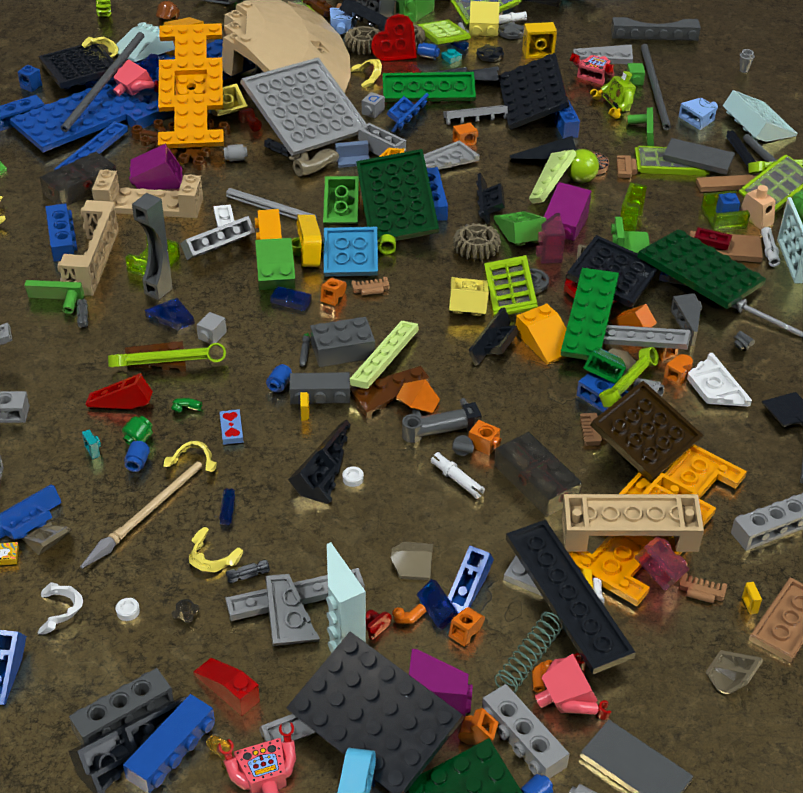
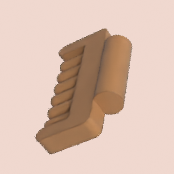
(626, 166)
(372, 288)
(591, 437)
(702, 592)

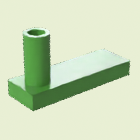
(642, 119)
(56, 290)

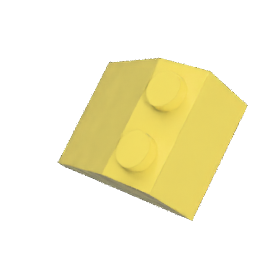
(468, 296)

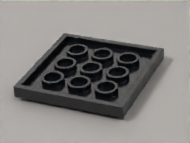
(608, 256)

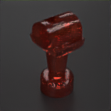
(248, 115)

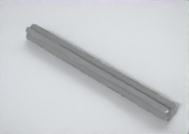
(264, 203)

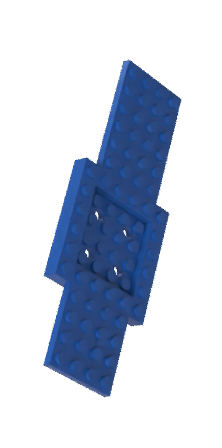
(43, 124)

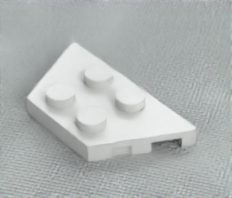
(717, 384)

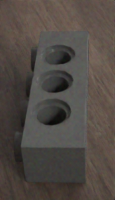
(154, 693)

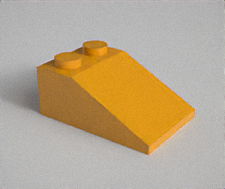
(542, 332)

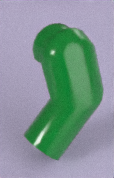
(186, 402)

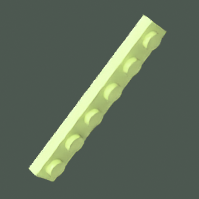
(384, 355)

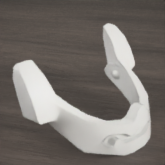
(68, 591)

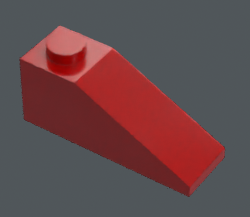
(122, 395)
(229, 684)

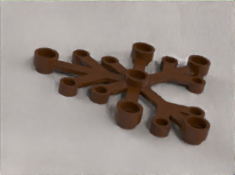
(199, 162)

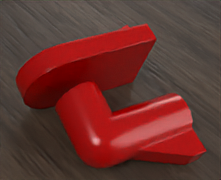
(378, 622)

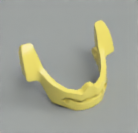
(112, 47)
(376, 72)
(210, 465)
(202, 564)

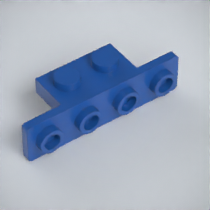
(404, 111)
(29, 513)

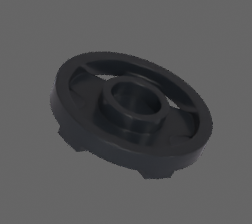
(490, 53)

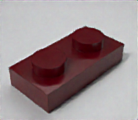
(713, 238)

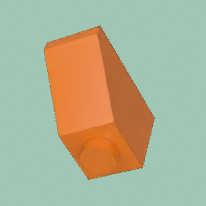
(637, 317)

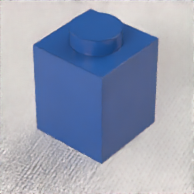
(727, 203)

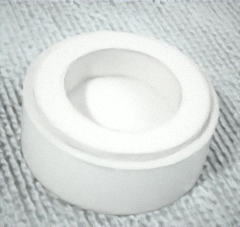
(353, 476)
(127, 609)

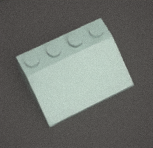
(149, 45)
(757, 118)
(791, 241)
(345, 601)

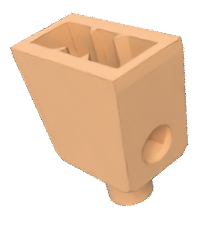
(760, 206)

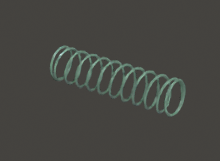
(527, 648)

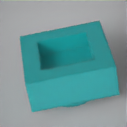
(451, 56)
(91, 444)

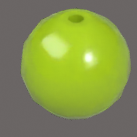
(583, 167)

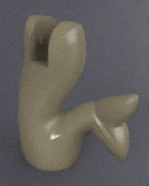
(303, 166)

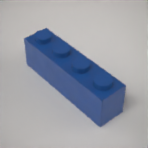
(169, 744)

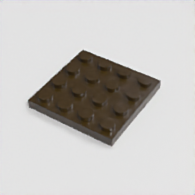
(646, 430)

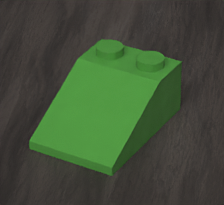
(414, 8)
(341, 200)
(520, 226)
(275, 263)

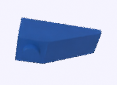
(470, 578)
(11, 655)

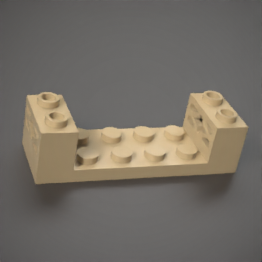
(175, 203)
(101, 227)
(632, 516)

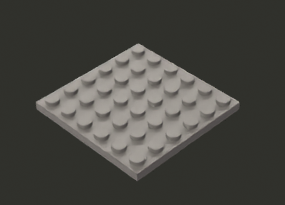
(304, 105)

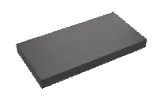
(698, 156)
(634, 762)

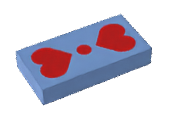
(231, 427)

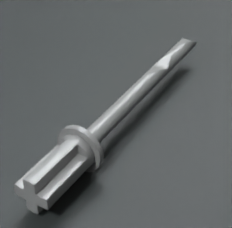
(742, 305)

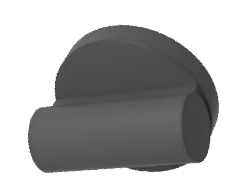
(743, 341)
(462, 445)

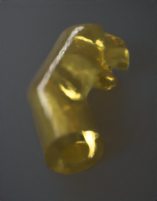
(212, 743)

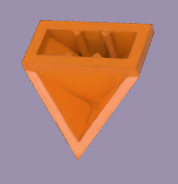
(419, 396)

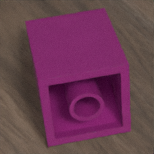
(156, 170)
(573, 207)
(442, 680)

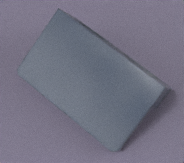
(351, 152)

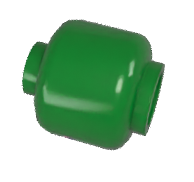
(137, 430)

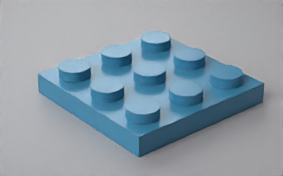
(350, 251)

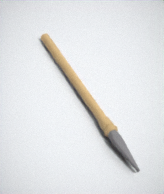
(107, 544)

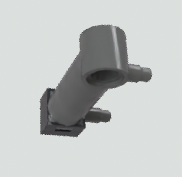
(418, 426)

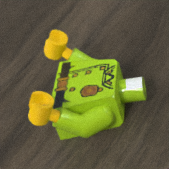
(618, 93)

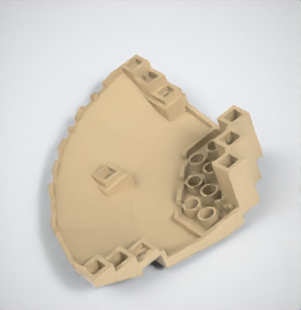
(280, 36)

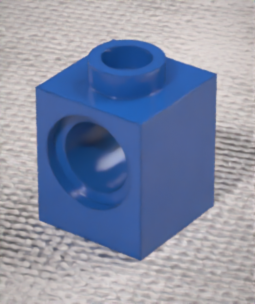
(29, 78)

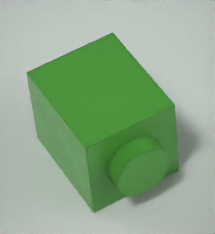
(638, 73)

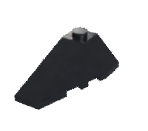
(543, 152)

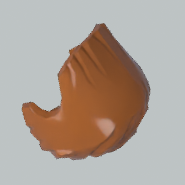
(167, 10)

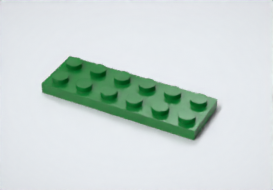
(439, 86)
(589, 313)

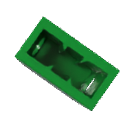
(605, 365)

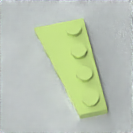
(552, 172)

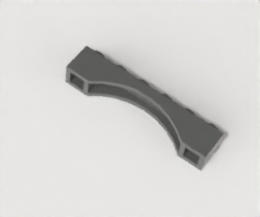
(631, 29)
(149, 214)

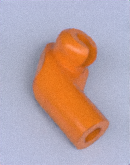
(411, 617)
(537, 673)

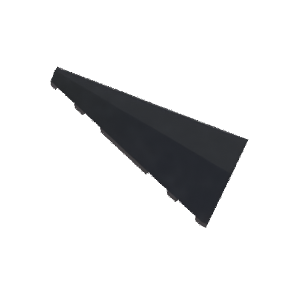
(484, 75)
(317, 474)
(102, 759)

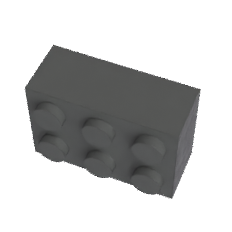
(342, 341)

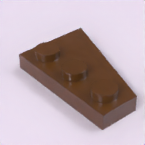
(159, 347)

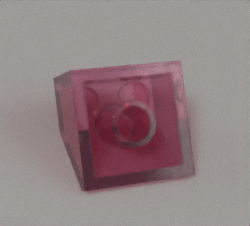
(551, 240)
(662, 562)

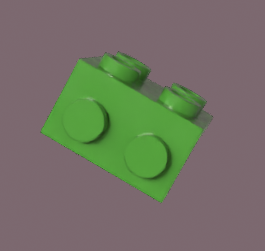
(628, 239)

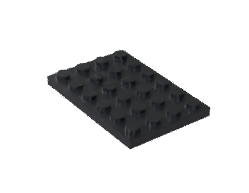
(76, 65)
(533, 91)
(376, 706)

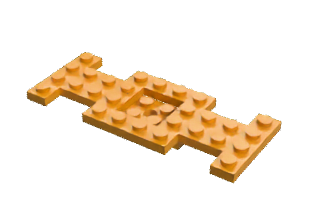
(190, 70)
(614, 558)

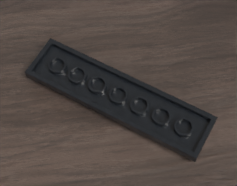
(570, 597)

